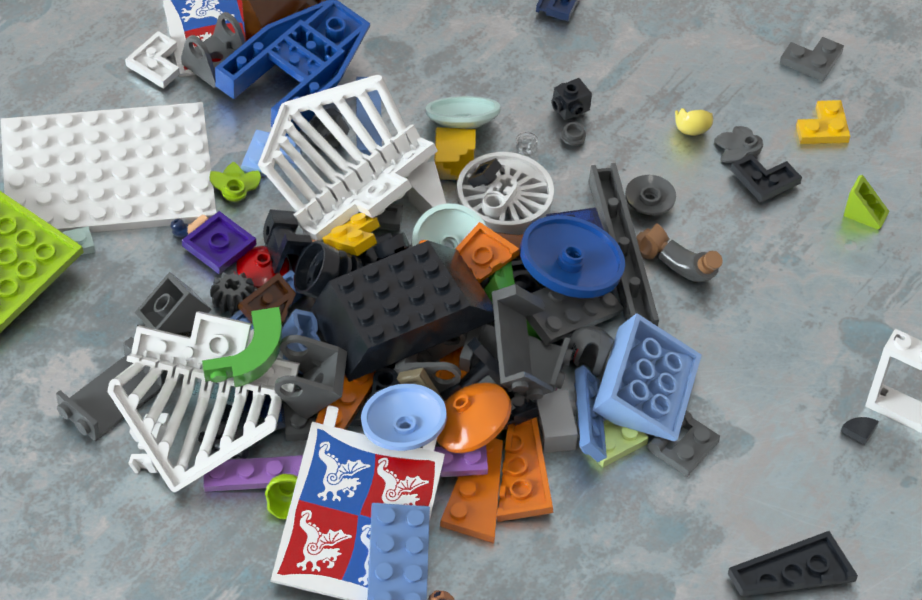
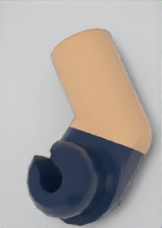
(182, 230)

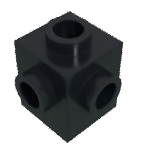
(571, 99)

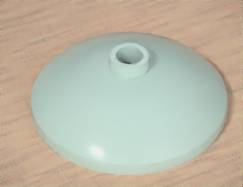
(463, 111)
(445, 224)

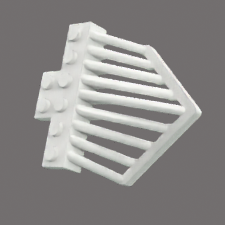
(365, 187)
(179, 355)

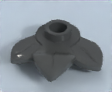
(739, 144)

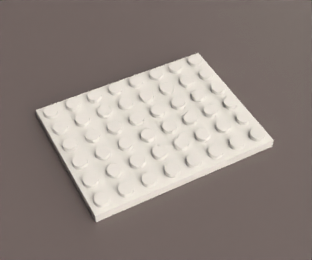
(110, 167)

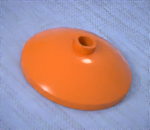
(474, 417)

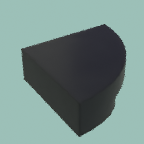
(860, 428)

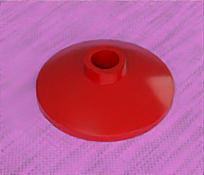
(258, 266)

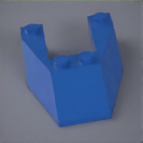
(307, 45)

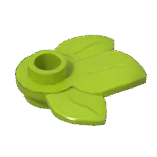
(235, 182)

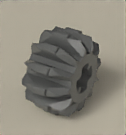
(230, 291)

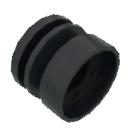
(320, 265)

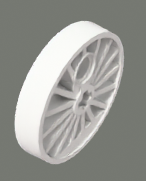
(514, 192)

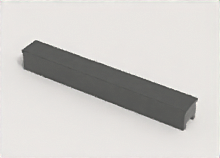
(616, 221)

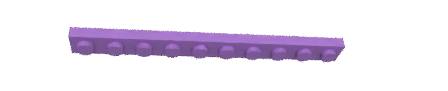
(258, 472)

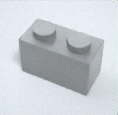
(557, 422)

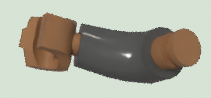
(691, 265)

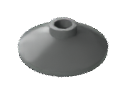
(650, 194)

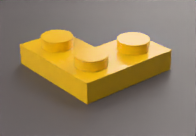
(828, 128)
(354, 235)

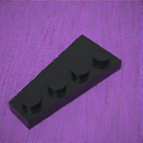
(797, 566)

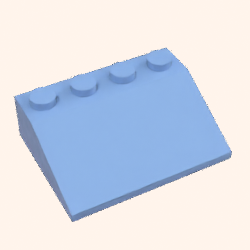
(647, 380)

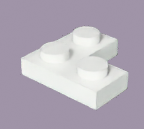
(151, 60)

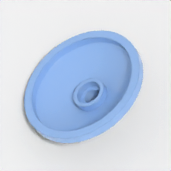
(403, 417)

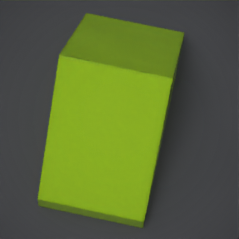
(865, 205)

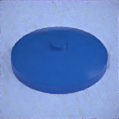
(572, 256)

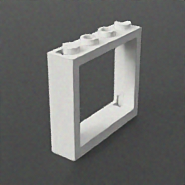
(894, 403)

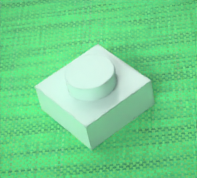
(82, 237)

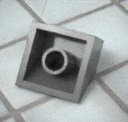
(171, 306)

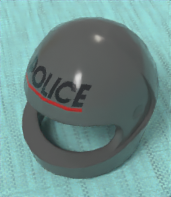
(591, 348)

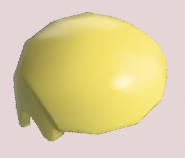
(693, 122)

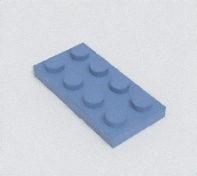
(398, 552)

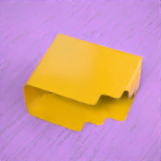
(454, 151)

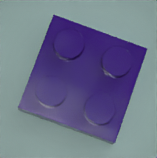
(219, 242)

